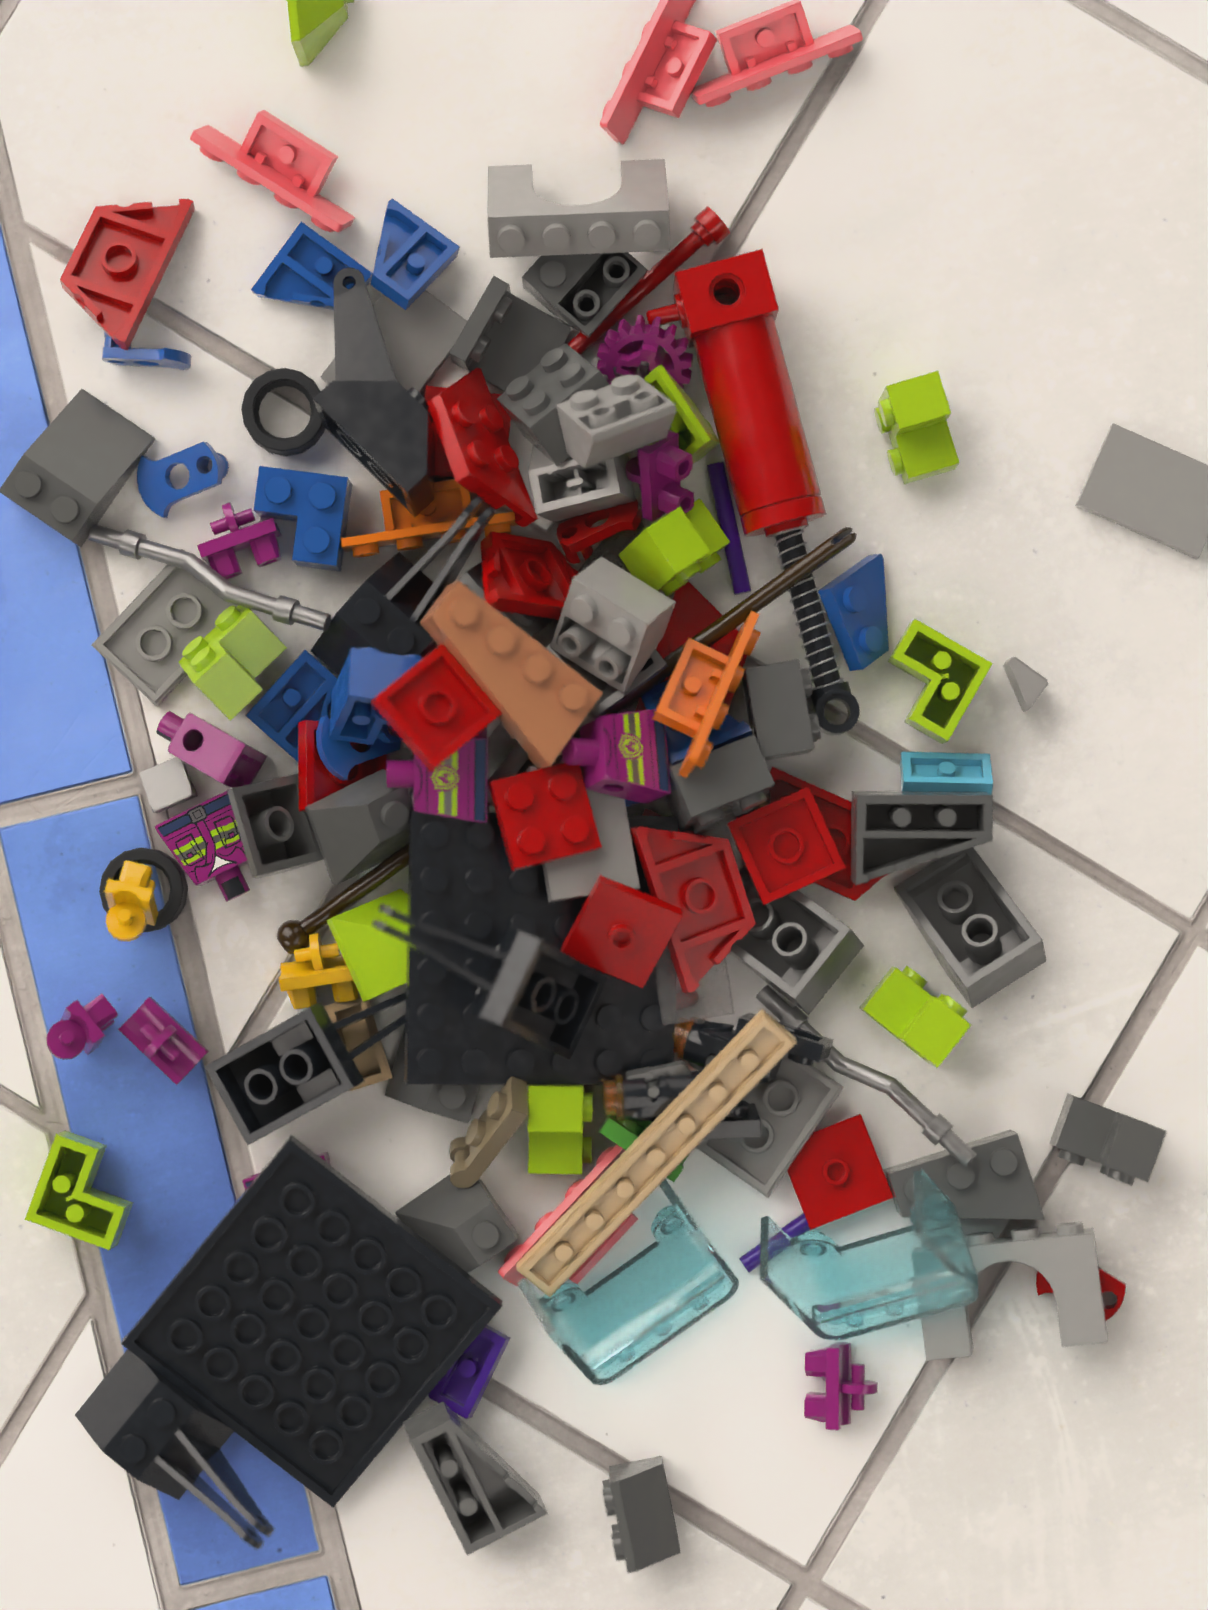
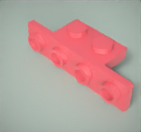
(768, 46)
(660, 69)
(281, 162)
(575, 1191)

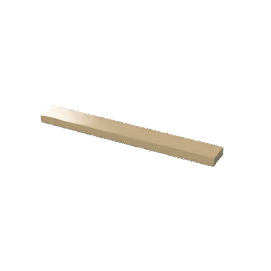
(656, 1153)

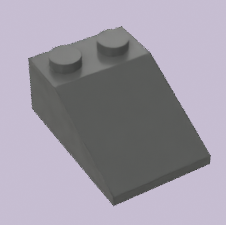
(77, 466)
(971, 925)
(795, 946)

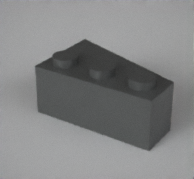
(912, 827)
(989, 1187)
(470, 1479)

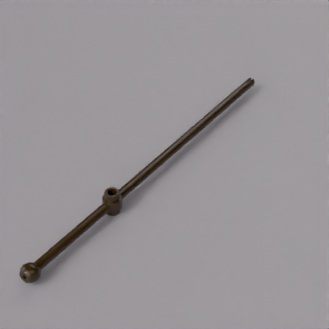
(295, 933)

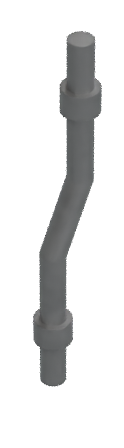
(282, 608)
(935, 1128)

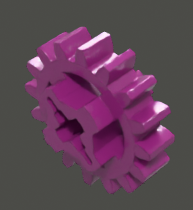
(623, 356)

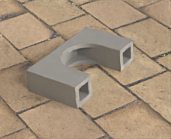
(531, 226)
(1062, 1257)

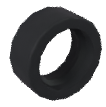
(251, 405)
(170, 868)

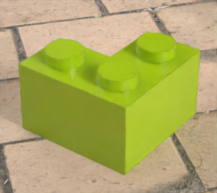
(917, 425)
(675, 548)
(231, 658)
(949, 676)
(915, 1017)
(557, 1129)
(66, 1195)

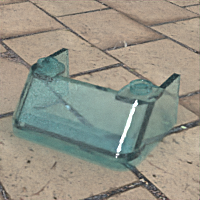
(875, 1279)
(641, 1301)

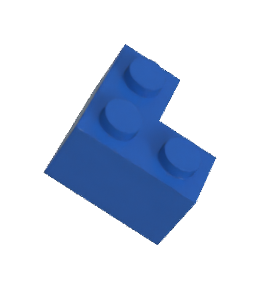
(317, 505)
(360, 680)

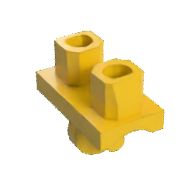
(131, 902)
(316, 967)

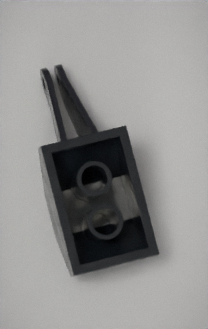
(369, 408)
(396, 598)
(527, 988)
(292, 1069)
(168, 1442)

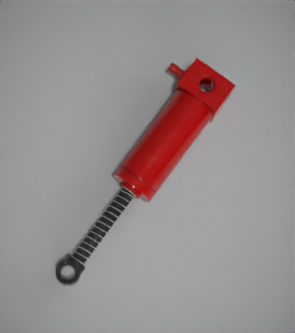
(760, 436)

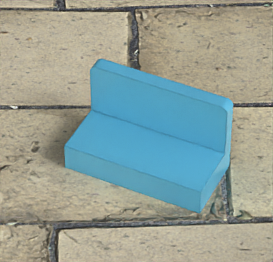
(946, 772)

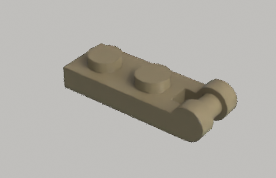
(489, 1133)

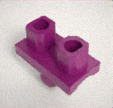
(659, 473)
(260, 537)
(80, 1028)
(163, 1040)
(844, 1385)

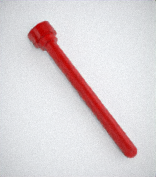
(706, 230)

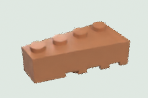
(532, 687)

